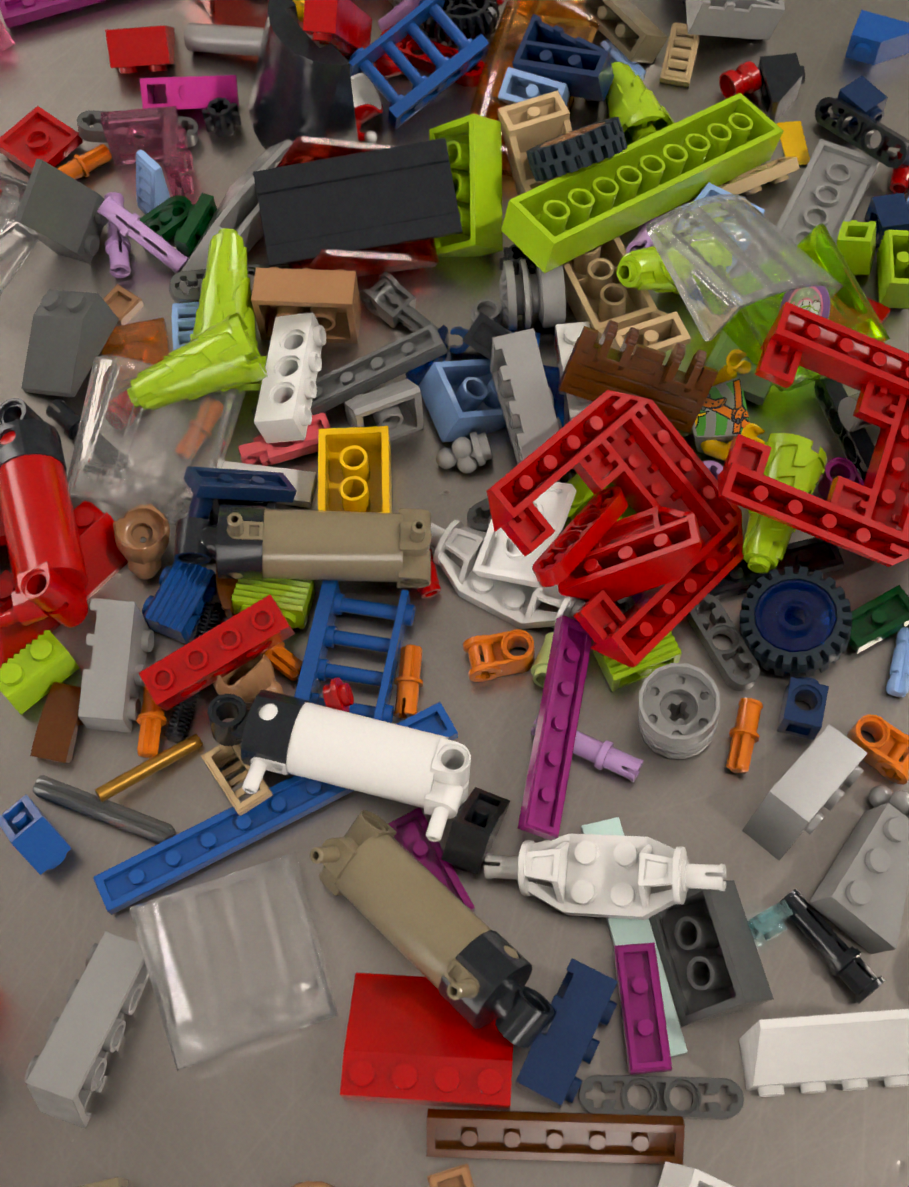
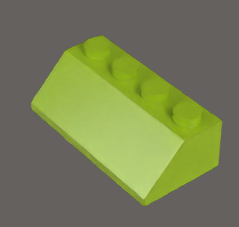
(477, 179)

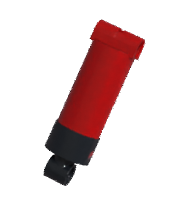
(39, 522)

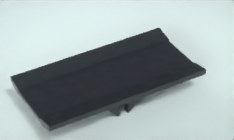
(357, 202)

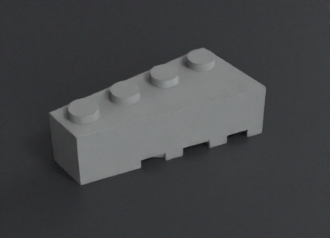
(88, 1030)

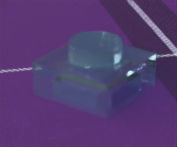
(771, 921)

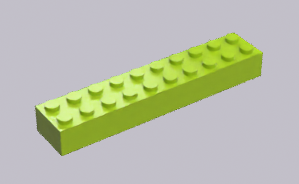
(640, 182)

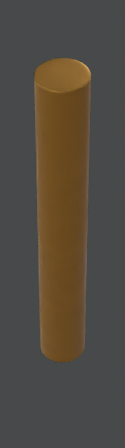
(148, 767)

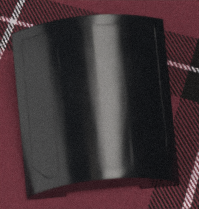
(299, 84)

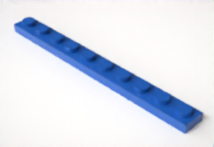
(229, 832)

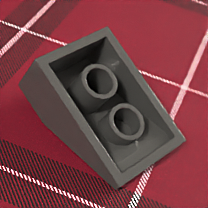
(61, 213)
(64, 340)

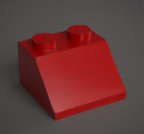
(141, 47)

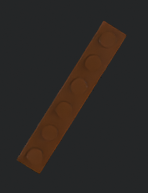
(555, 1136)

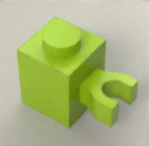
(857, 245)

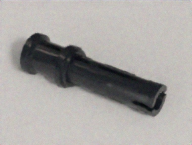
(844, 960)

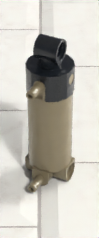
(311, 544)
(433, 929)

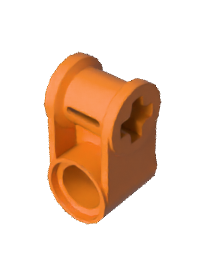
(496, 654)
(887, 749)

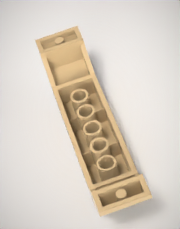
(592, 277)

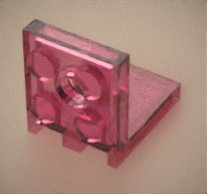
(163, 142)

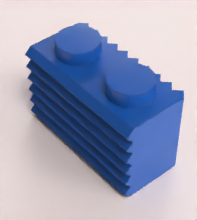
(180, 600)

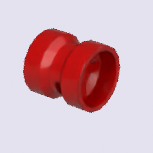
(743, 80)

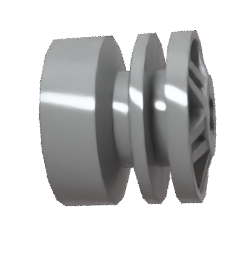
(532, 294)
(673, 691)

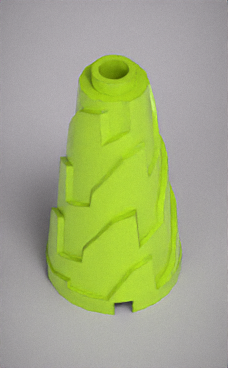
(634, 105)
(645, 271)
(225, 284)
(212, 362)
(795, 465)

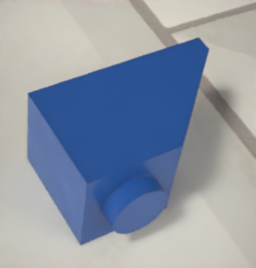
(878, 39)
(34, 835)

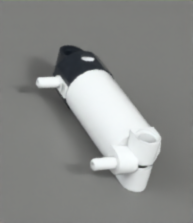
(345, 751)

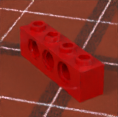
(216, 653)

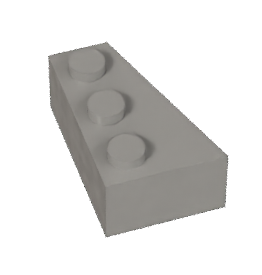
(119, 653)
(804, 791)
(869, 880)

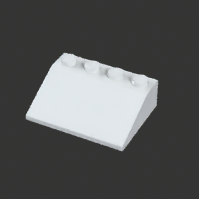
(826, 1051)

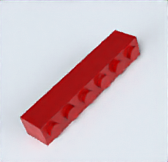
(339, 24)

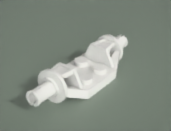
(506, 600)
(605, 874)

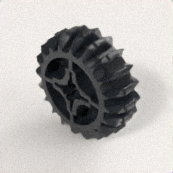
(470, 16)

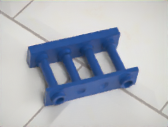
(424, 88)
(325, 635)

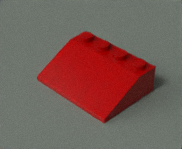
(419, 1050)

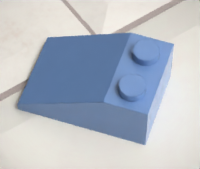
(462, 398)

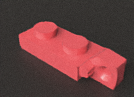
(272, 453)

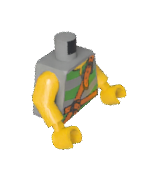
(724, 411)

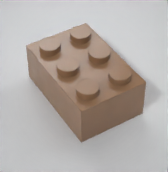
(326, 293)

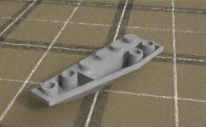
(236, 211)

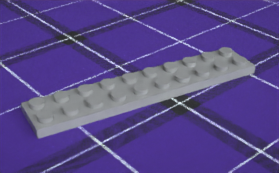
(825, 195)

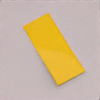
(794, 141)

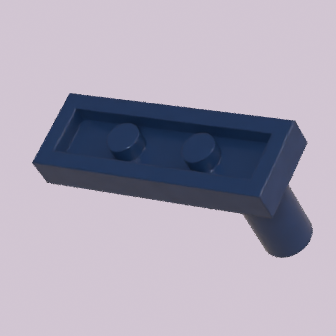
(234, 484)

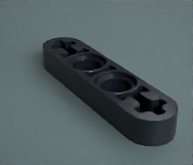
(863, 134)
(856, 444)

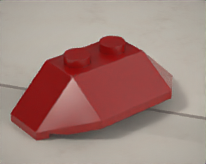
(637, 555)

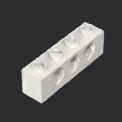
(291, 382)

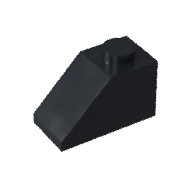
(780, 83)
(475, 830)

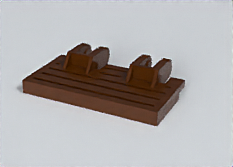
(599, 368)

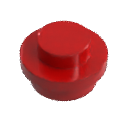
(338, 695)

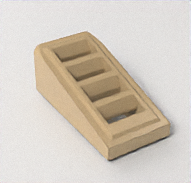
(680, 39)
(219, 757)

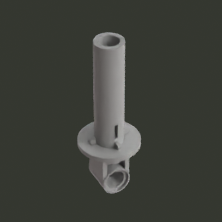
(225, 39)

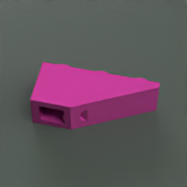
(188, 92)

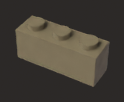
(627, 28)

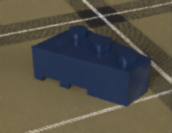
(568, 60)
(568, 1035)

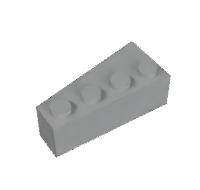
(523, 392)

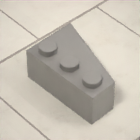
(734, 18)

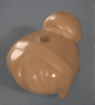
(139, 523)
(249, 680)

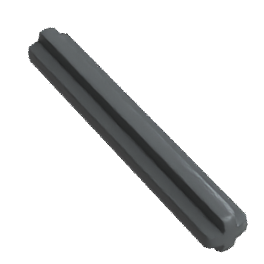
(106, 812)

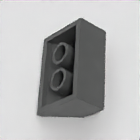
(710, 955)

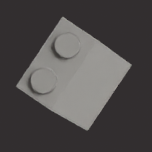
(393, 406)

